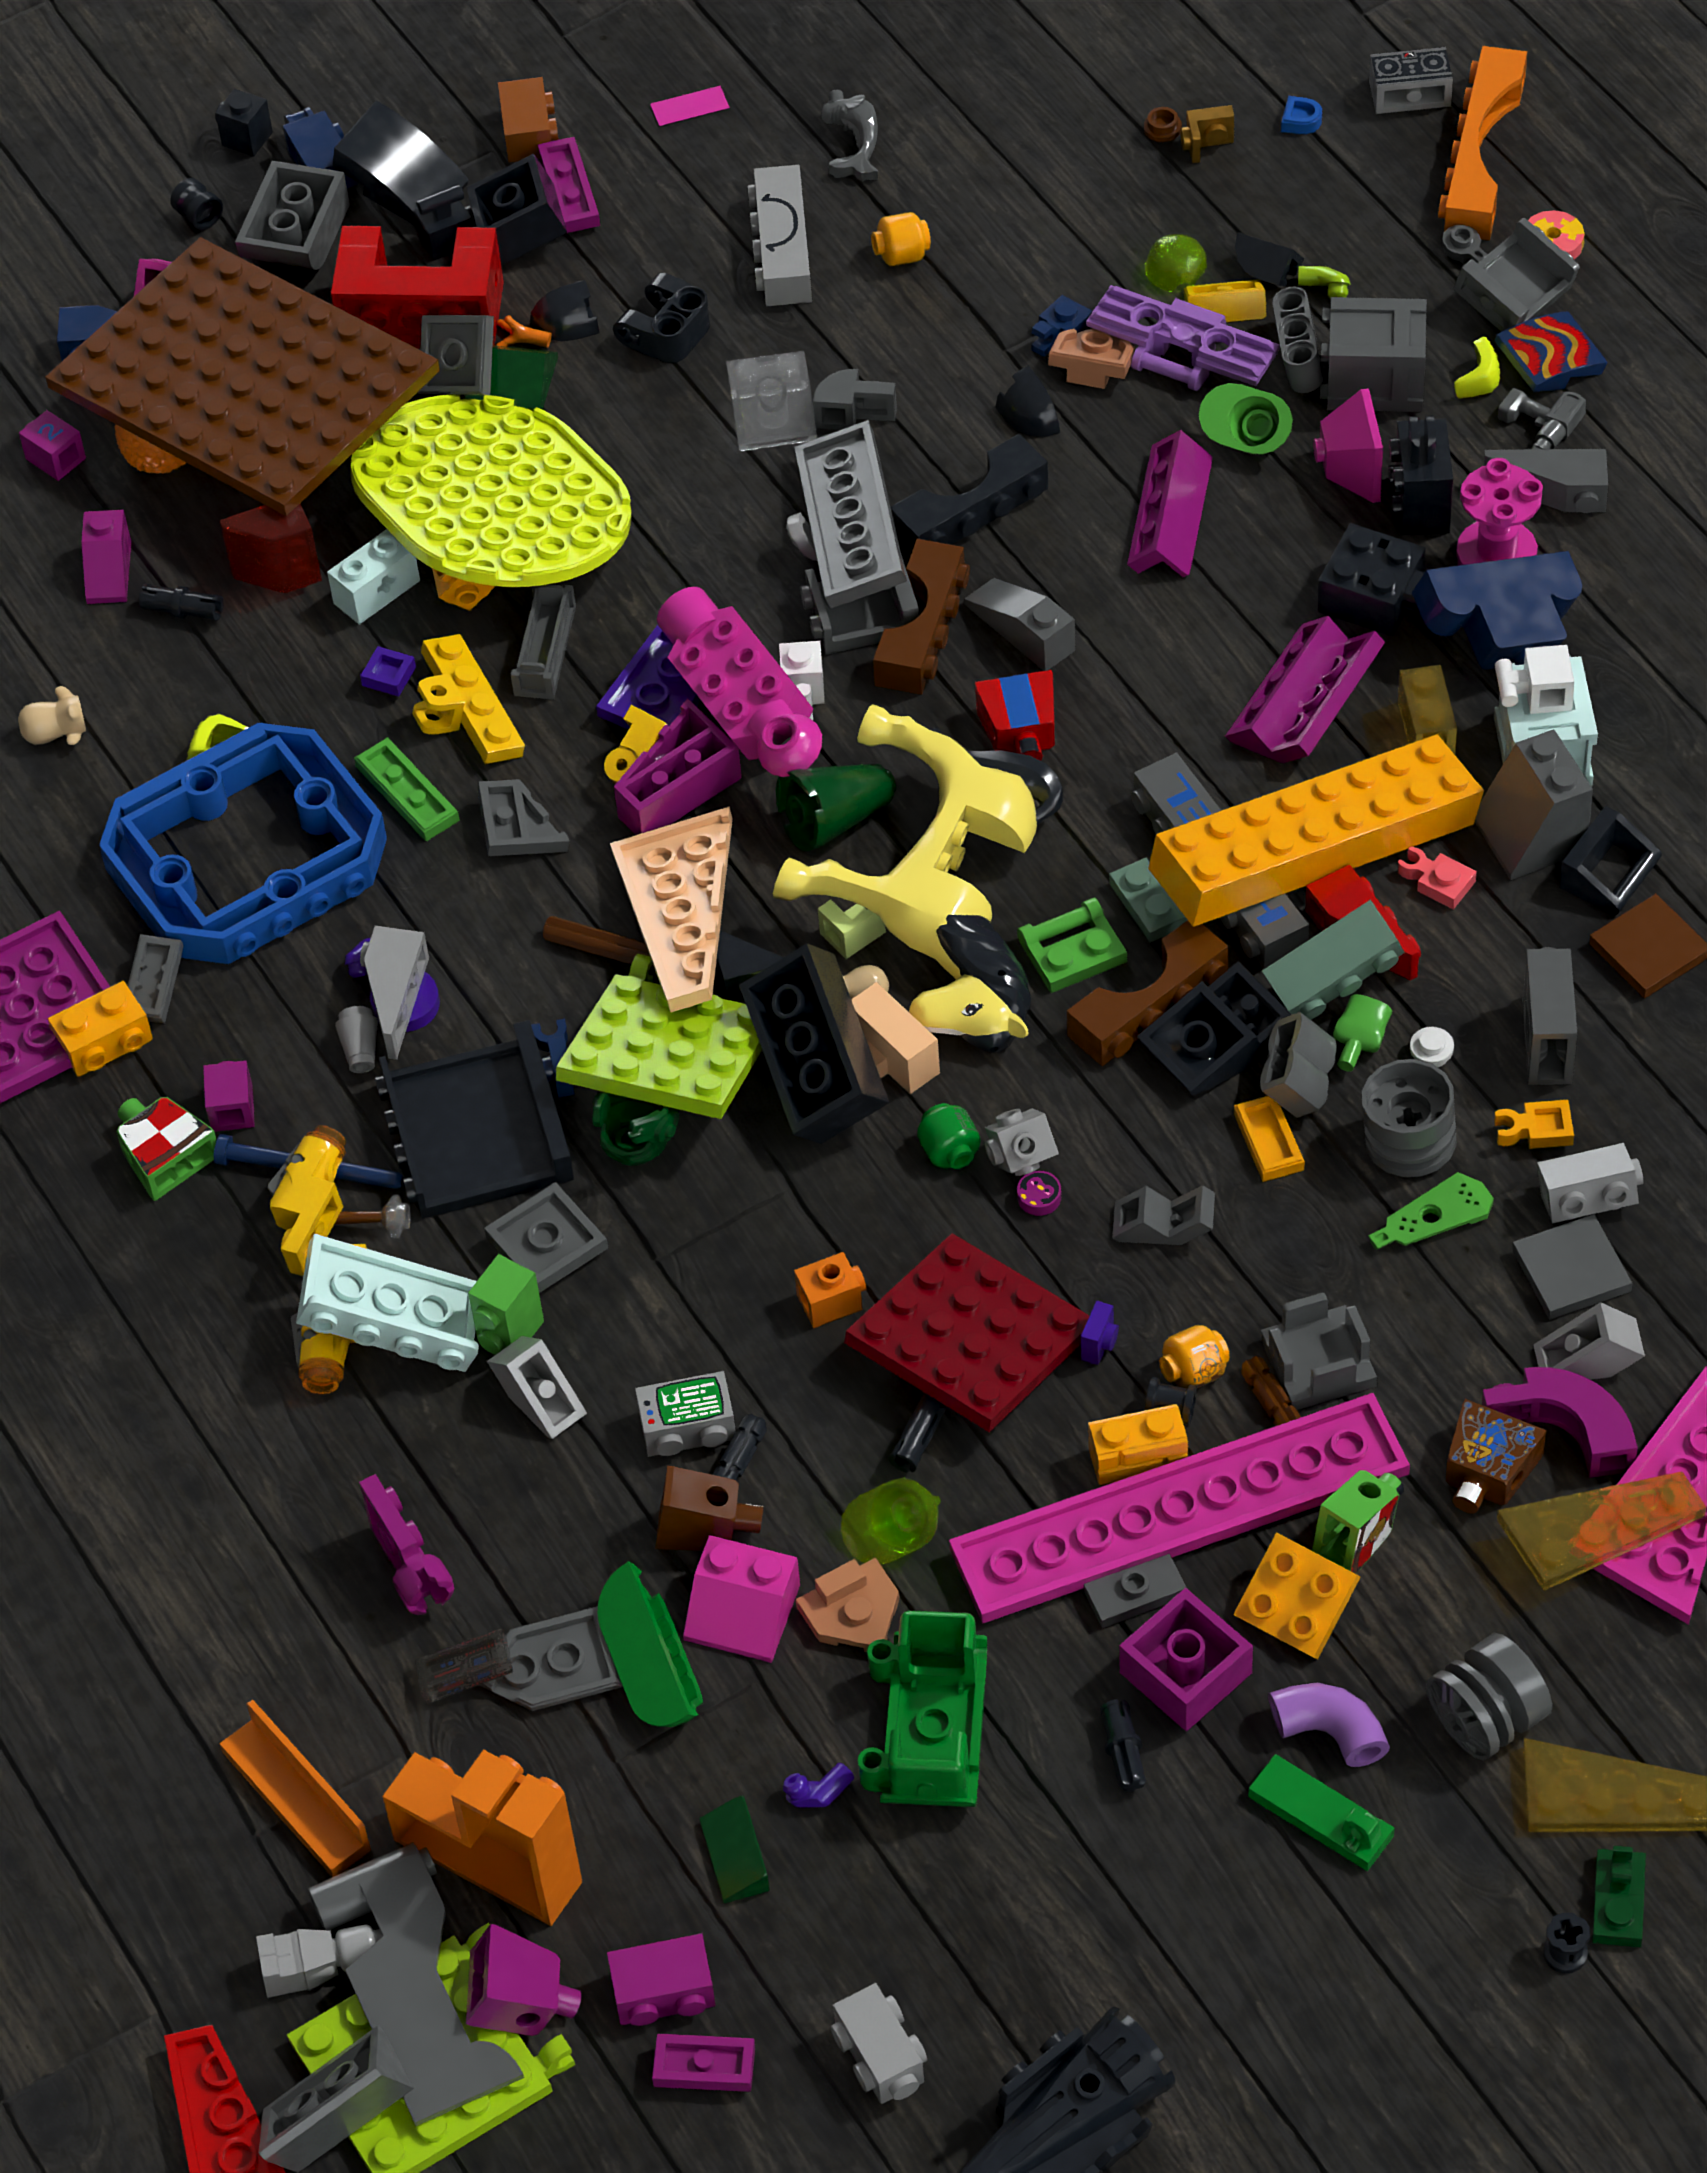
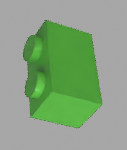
(505, 1304)

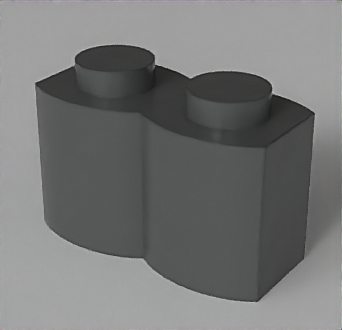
(1298, 1065)

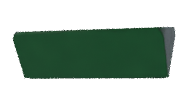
(734, 1851)

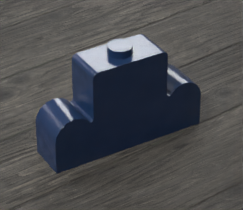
(1501, 603)

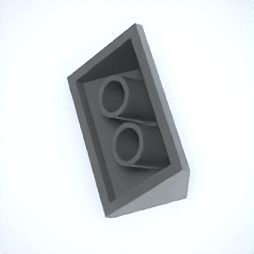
(333, 2102)

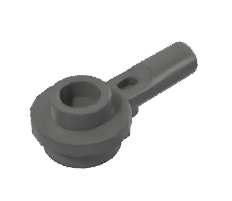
(1462, 244)

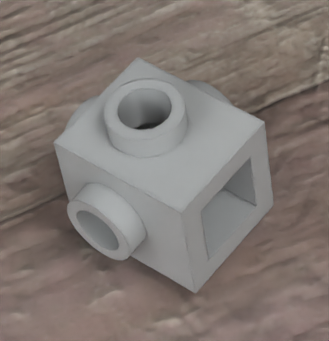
(1020, 1141)

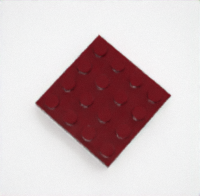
(969, 1332)

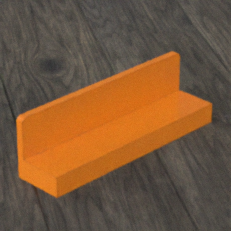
(296, 1792)

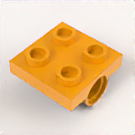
(1297, 1595)

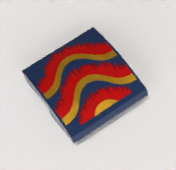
(1550, 351)

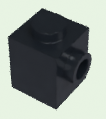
(243, 122)

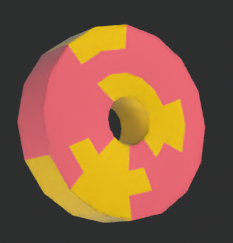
(1562, 230)

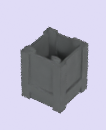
(1376, 348)

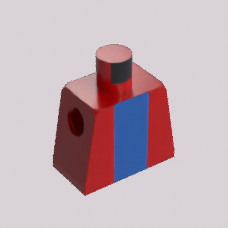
(1018, 712)

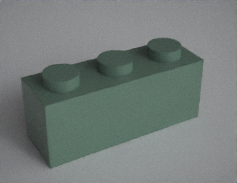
(1334, 961)

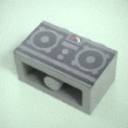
(1410, 80)

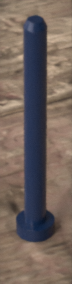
(227, 1150)

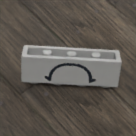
(782, 235)

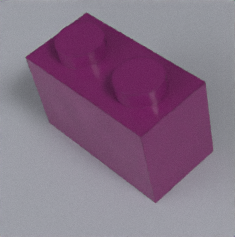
(661, 1980)

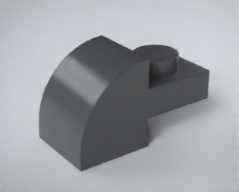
(844, 399)

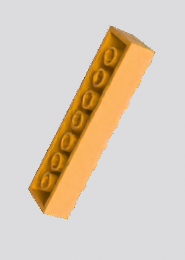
(1314, 829)

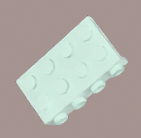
(387, 1303)

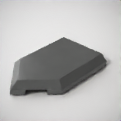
(557, 1662)

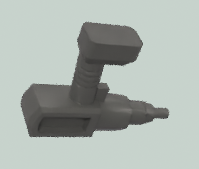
(1554, 422)

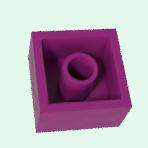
(1185, 1659)

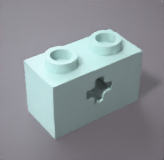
(372, 577)

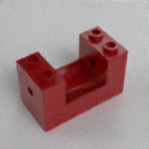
(399, 295)

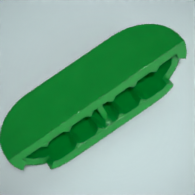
(647, 1651)

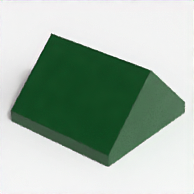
(521, 375)

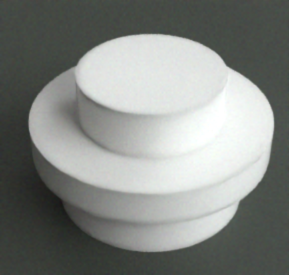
(1432, 1046)

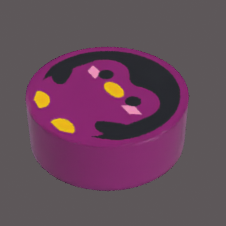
(1039, 1193)

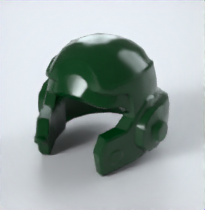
(633, 1128)

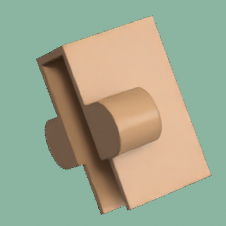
(896, 1039)

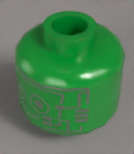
(948, 1135)

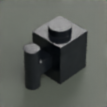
(439, 218)

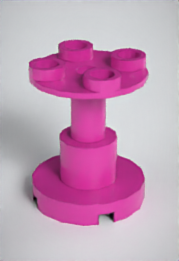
(1499, 501)

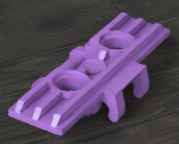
(1185, 327)

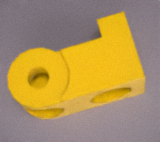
(639, 738)

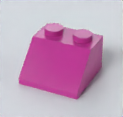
(741, 1598)

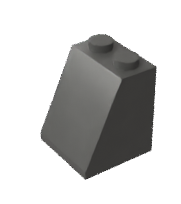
(1535, 806)

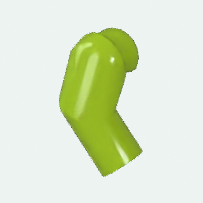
(1324, 276)

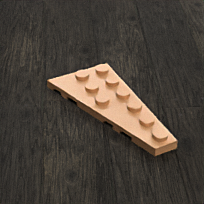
(677, 897)

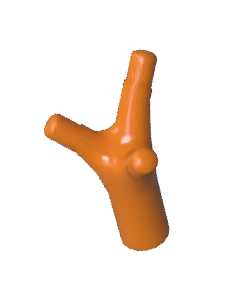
(522, 334)

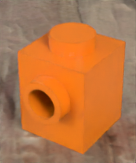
(829, 1289)

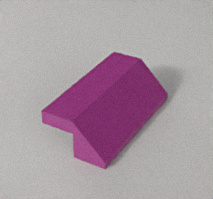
(1304, 691)

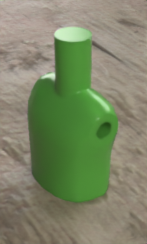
(1360, 1028)

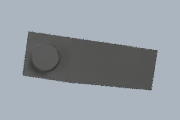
(1570, 477)
(1026, 621)

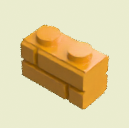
(1136, 1443)

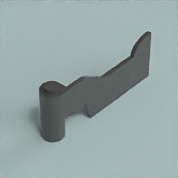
(401, 1981)

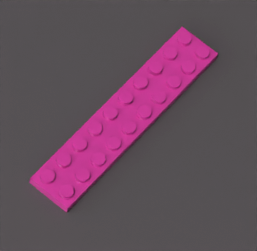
(1174, 1507)

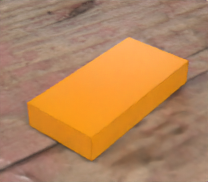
(1269, 1138)

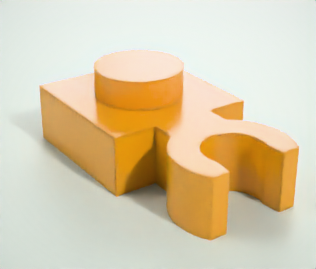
(1542, 1123)

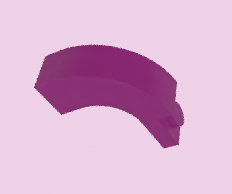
(1575, 1406)

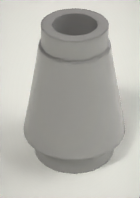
(358, 1037)

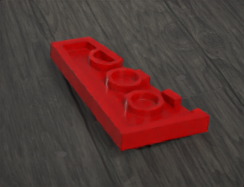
(213, 2109)

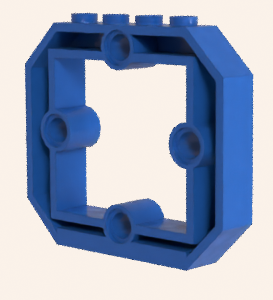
(199, 788)

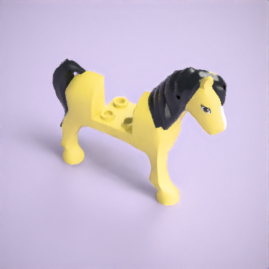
(936, 910)

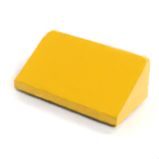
(1233, 299)

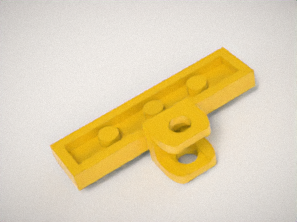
(464, 698)

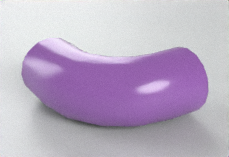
(1334, 1712)

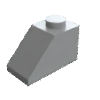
(1593, 1344)
(537, 1385)

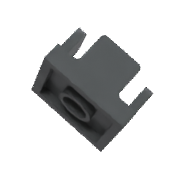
(1319, 1351)

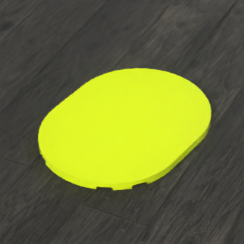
(492, 491)

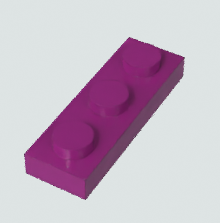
(567, 172)

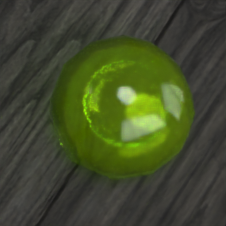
(1175, 261)

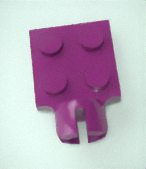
(416, 1573)

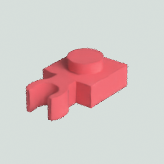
(1438, 879)

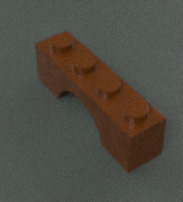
(909, 652)
(1110, 1021)

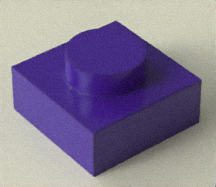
(388, 671)
(1099, 1333)

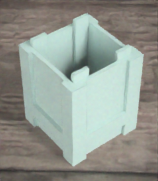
(1574, 727)

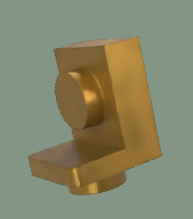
(1207, 128)

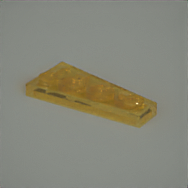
(1592, 1527)
(1607, 1793)

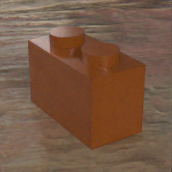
(525, 117)

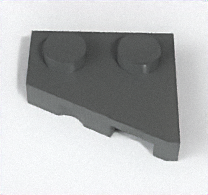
(515, 821)

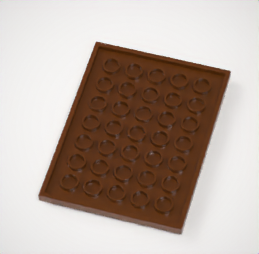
(243, 375)

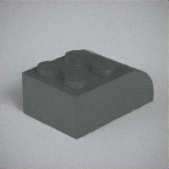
(294, 216)

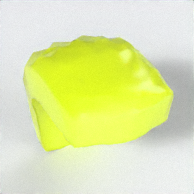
(1484, 377)
(213, 731)

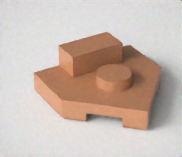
(1091, 356)
(851, 1605)

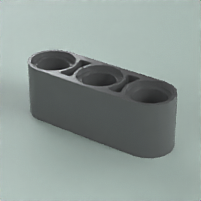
(1298, 339)

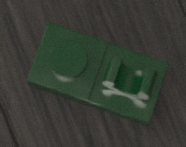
(1619, 1897)

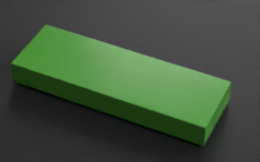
(406, 789)

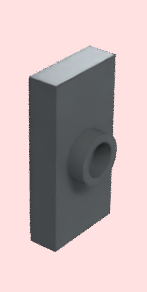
(155, 974)
(1134, 1590)

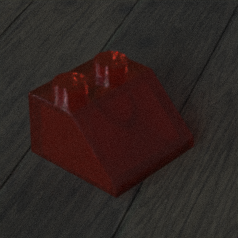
(271, 549)

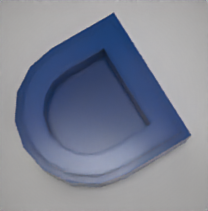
(1301, 116)

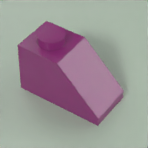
(106, 556)

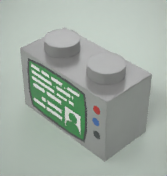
(686, 1414)

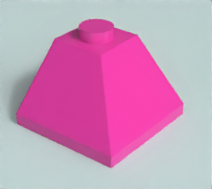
(1352, 447)

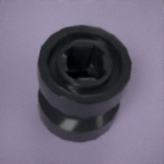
(198, 205)

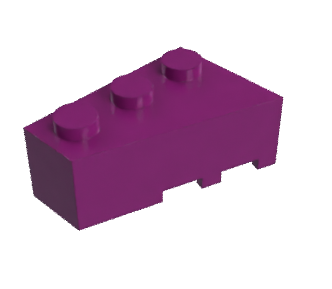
(677, 773)

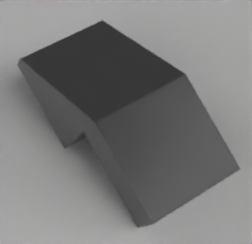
(1157, 1220)

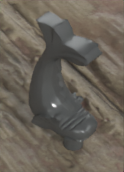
(861, 118)

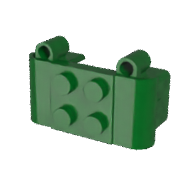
(932, 1711)

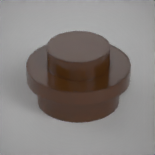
(1162, 124)

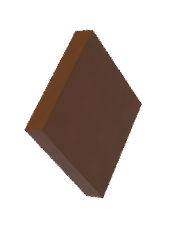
(1649, 945)

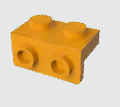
(101, 1028)

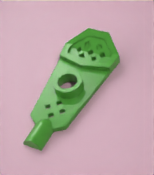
(1447, 1201)

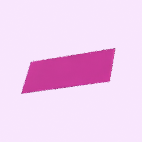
(689, 105)

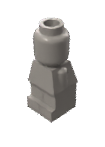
(310, 1956)

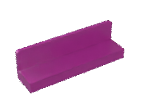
(1171, 505)

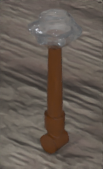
(394, 1216)

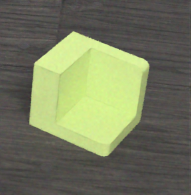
(849, 929)

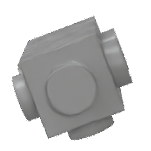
(1589, 1182)
(884, 2053)

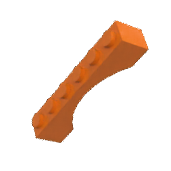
(1496, 90)

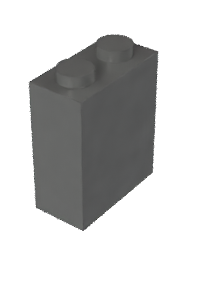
(1549, 1016)

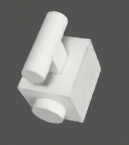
(804, 667)
(1545, 680)

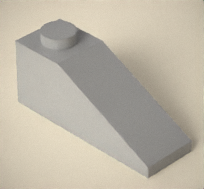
(395, 971)

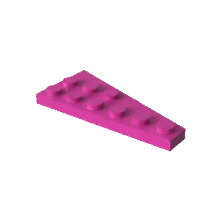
(1671, 1566)

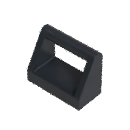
(1607, 830)

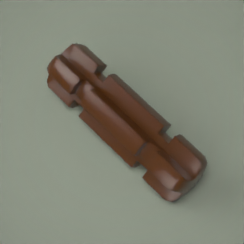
(1268, 1391)

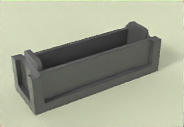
(544, 642)

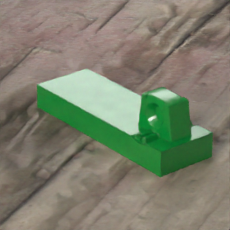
(1321, 1812)

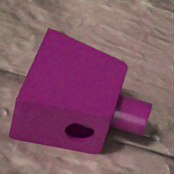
(515, 1985)

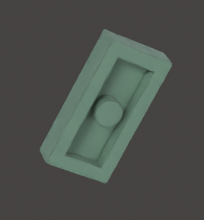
(1146, 900)

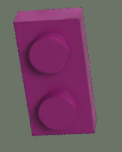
(704, 2062)

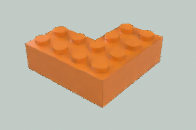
(490, 1829)

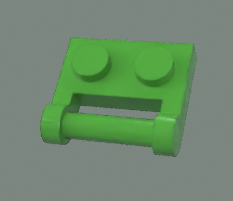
(1075, 956)

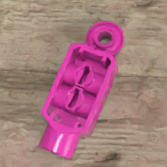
(740, 682)

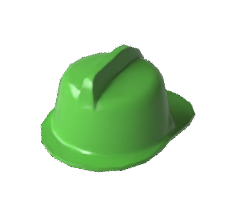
(1245, 418)

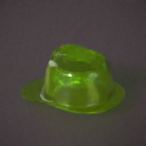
(890, 1521)

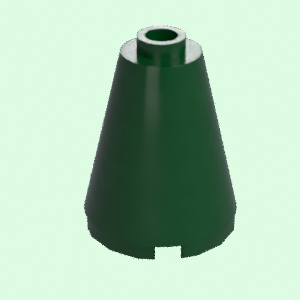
(831, 800)

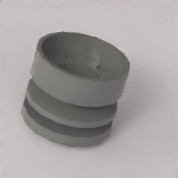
(1409, 1118)
(1489, 1696)

